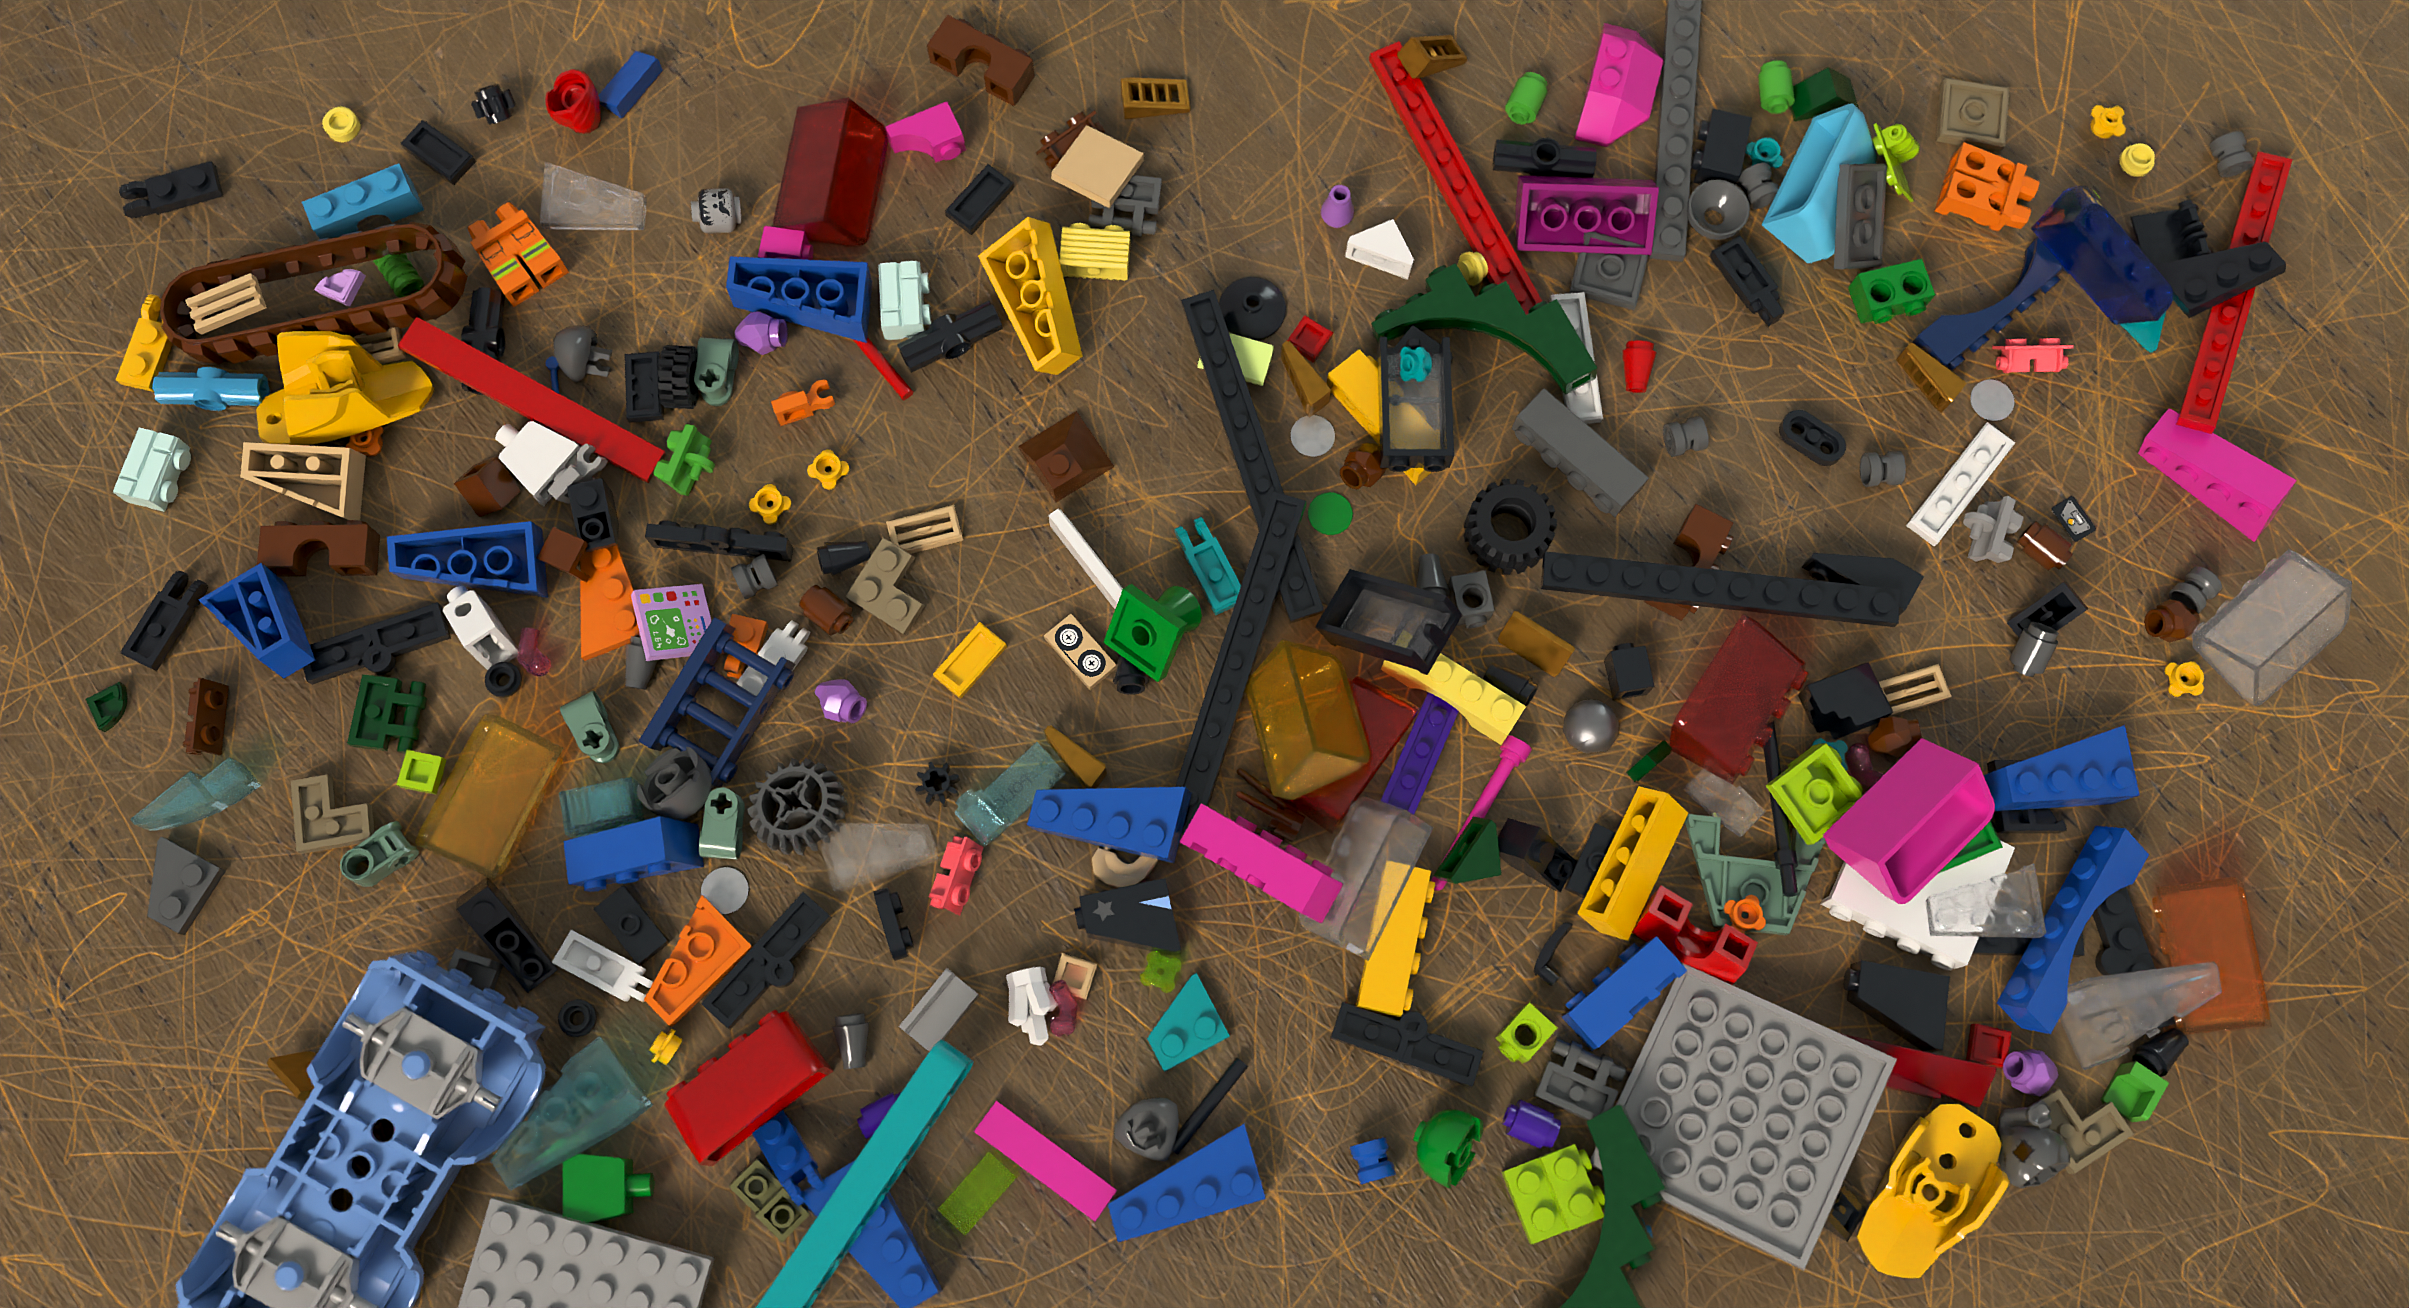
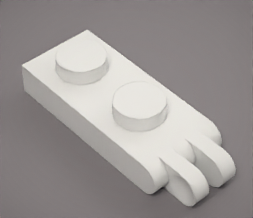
(778, 645)
(601, 967)

